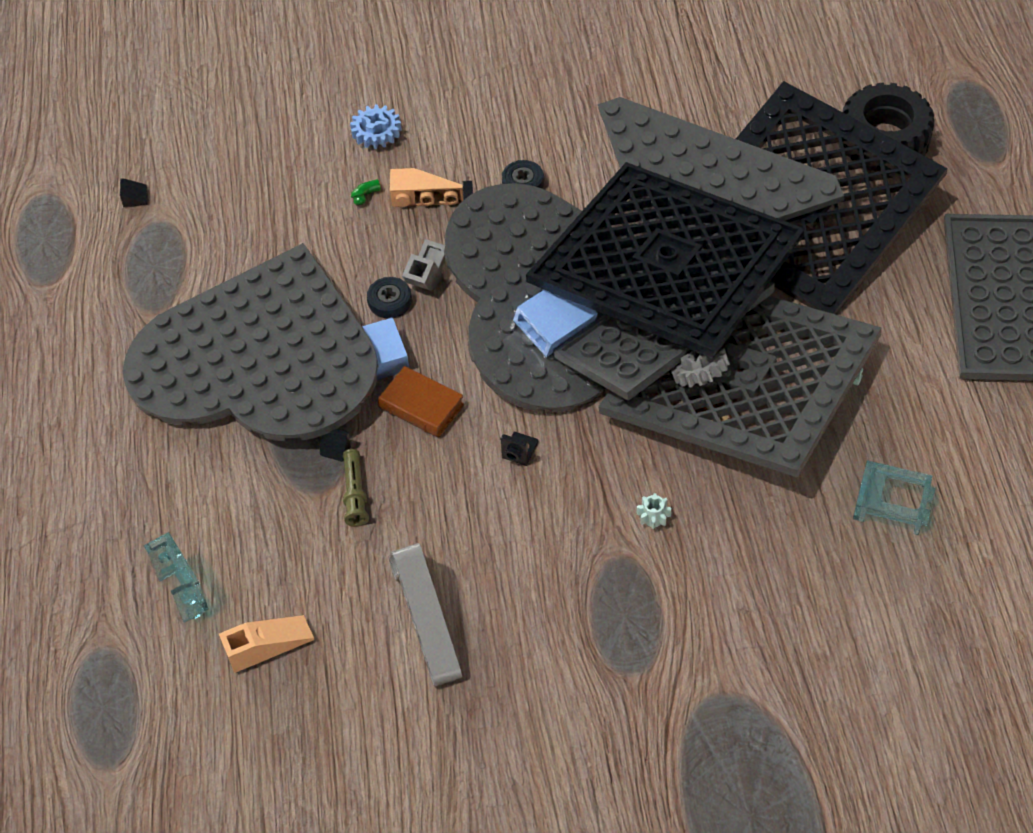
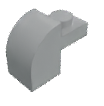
(426, 267)

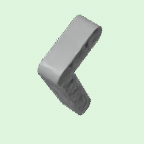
(430, 626)

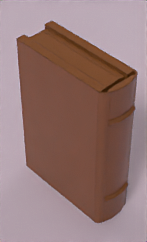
(421, 401)

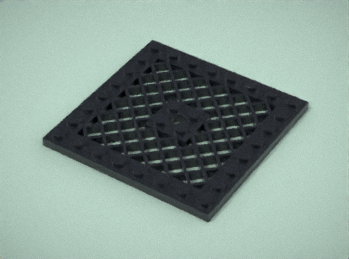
(924, 175)
(704, 333)

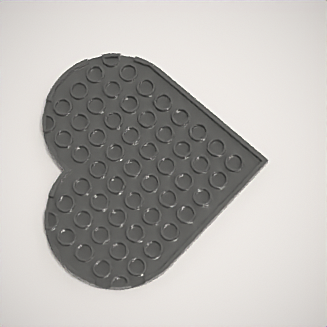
(490, 249)
(259, 347)

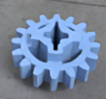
(375, 126)

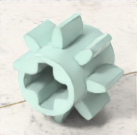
(653, 511)

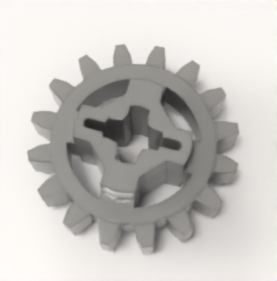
(699, 368)

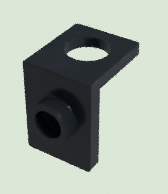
(516, 447)

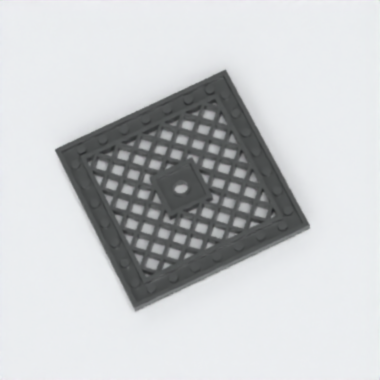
(783, 452)

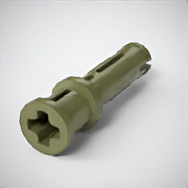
(355, 497)

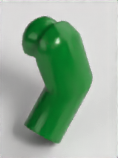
(364, 189)

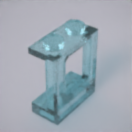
(871, 490)
(168, 560)

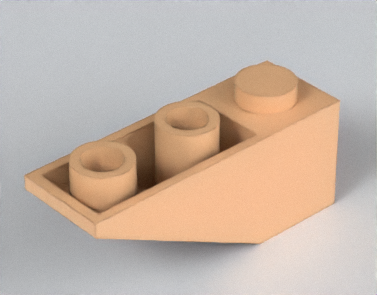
(421, 188)
(264, 639)

